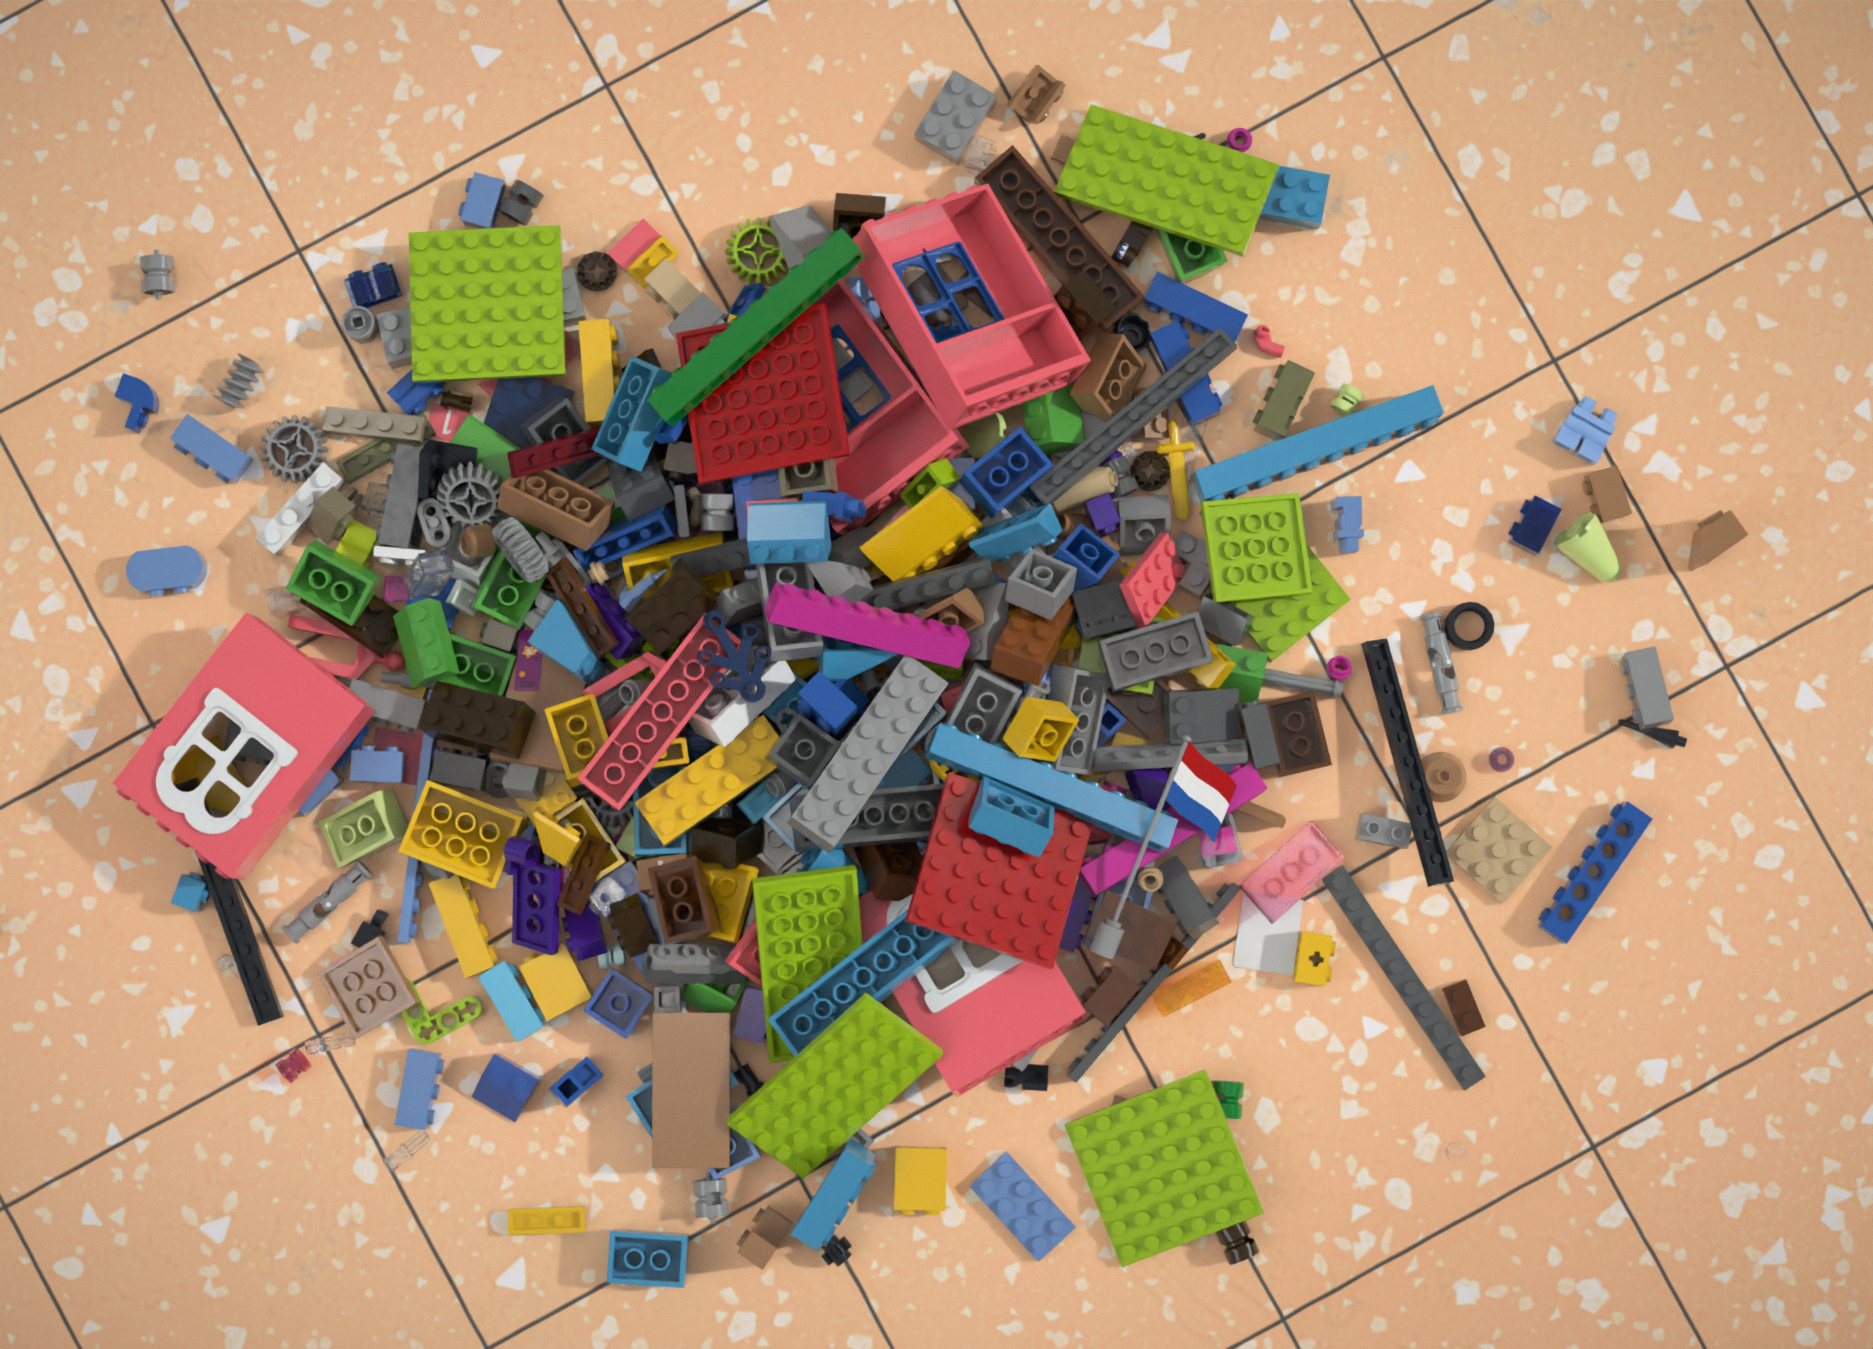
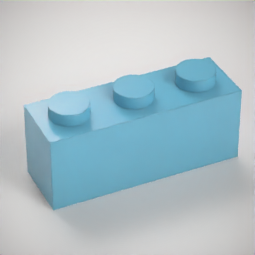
(513, 1000)

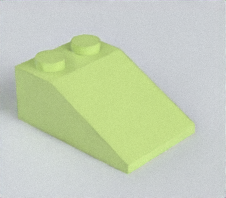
(364, 827)

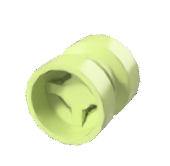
(1347, 399)

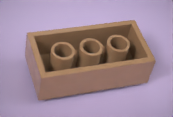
(557, 507)

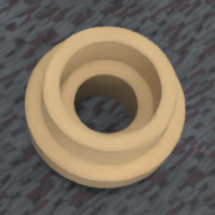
(598, 573)
(1150, 886)

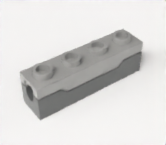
(690, 964)

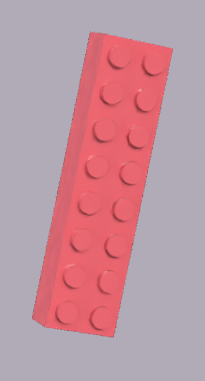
(655, 718)

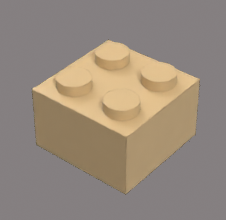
(671, 287)

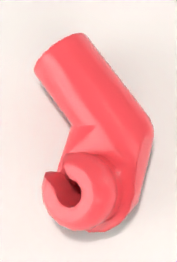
(1264, 342)

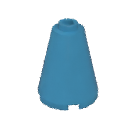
(836, 858)

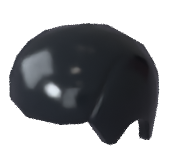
(1135, 330)

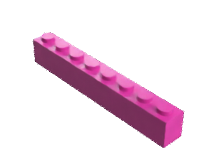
(867, 625)
(1118, 860)

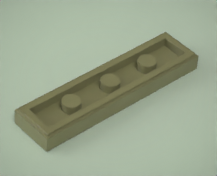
(374, 455)

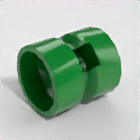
(1229, 1095)

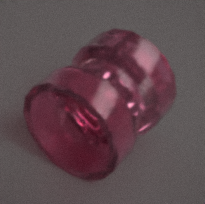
(293, 1065)

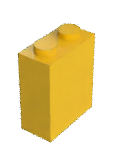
(555, 982)
(920, 1179)

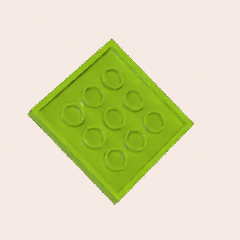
(1256, 548)
(1287, 619)

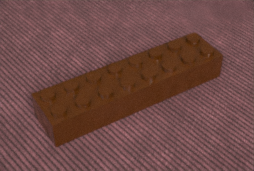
(1055, 232)

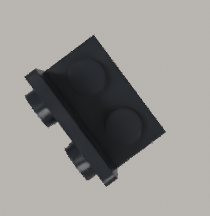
(437, 459)
(1103, 611)

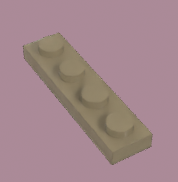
(374, 424)

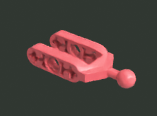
(364, 657)
(619, 676)

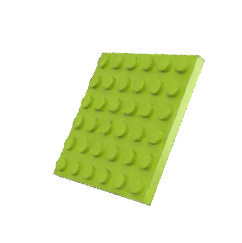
(486, 304)
(1164, 1168)

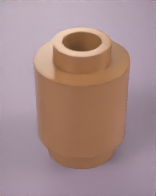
(1070, 521)

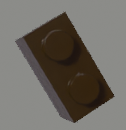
(632, 924)

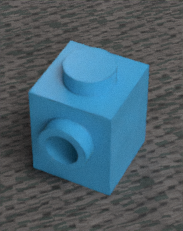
(191, 892)

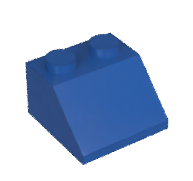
(505, 1086)

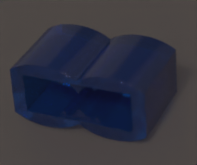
(373, 286)

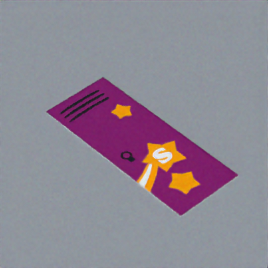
(528, 664)

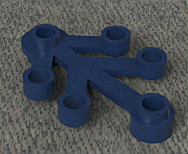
(736, 659)

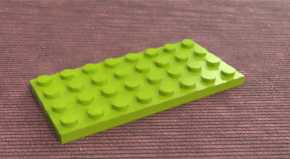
(1167, 180)
(803, 931)
(834, 1086)

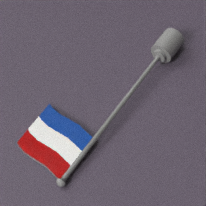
(1197, 793)

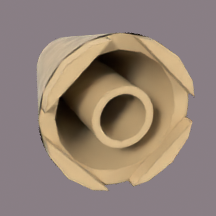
(1093, 485)

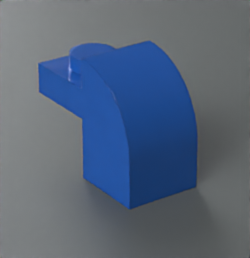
(142, 399)
(1110, 723)
(575, 1082)

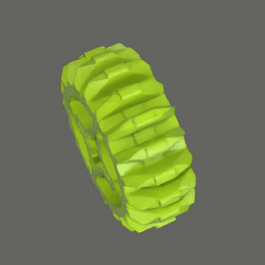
(747, 250)

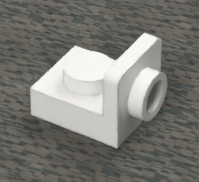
(462, 597)

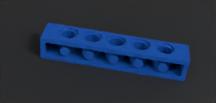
(1636, 824)

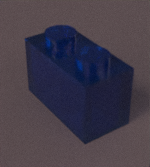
(1534, 525)

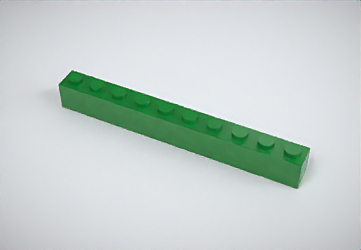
(756, 327)

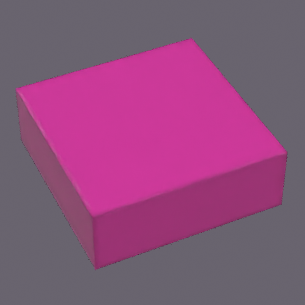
(395, 589)

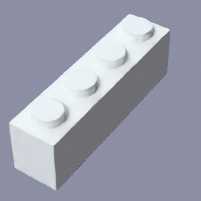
(293, 516)

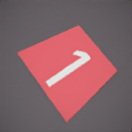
(446, 422)

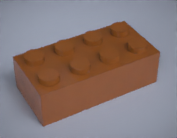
(1031, 643)

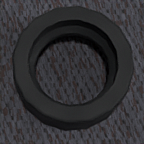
(1472, 607)

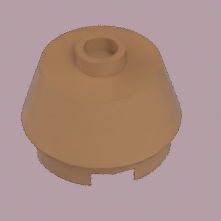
(1444, 776)

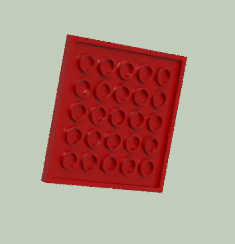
(775, 408)
(993, 890)

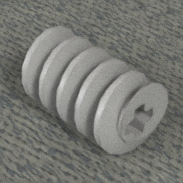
(239, 383)

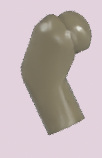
(696, 510)

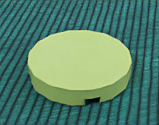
(984, 434)

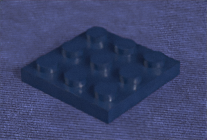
(516, 402)

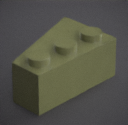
(1283, 400)

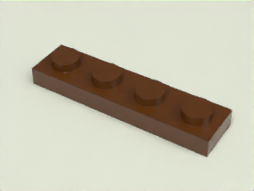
(582, 608)

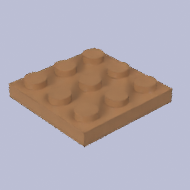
(368, 987)

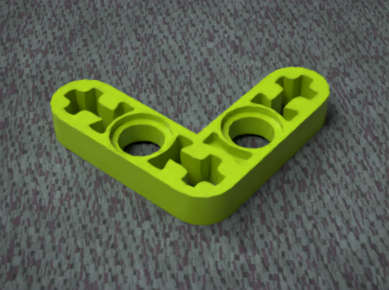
(426, 1019)

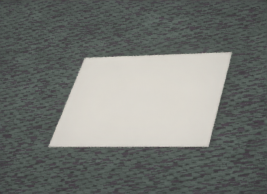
(1264, 944)

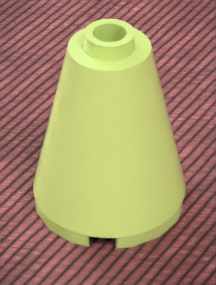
(1590, 548)

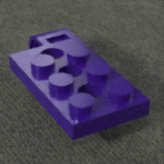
(522, 861)

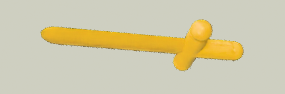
(1177, 469)

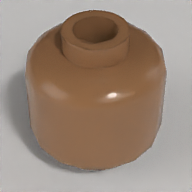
(478, 541)

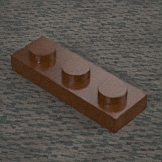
(583, 874)

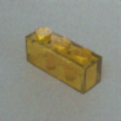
(1191, 988)

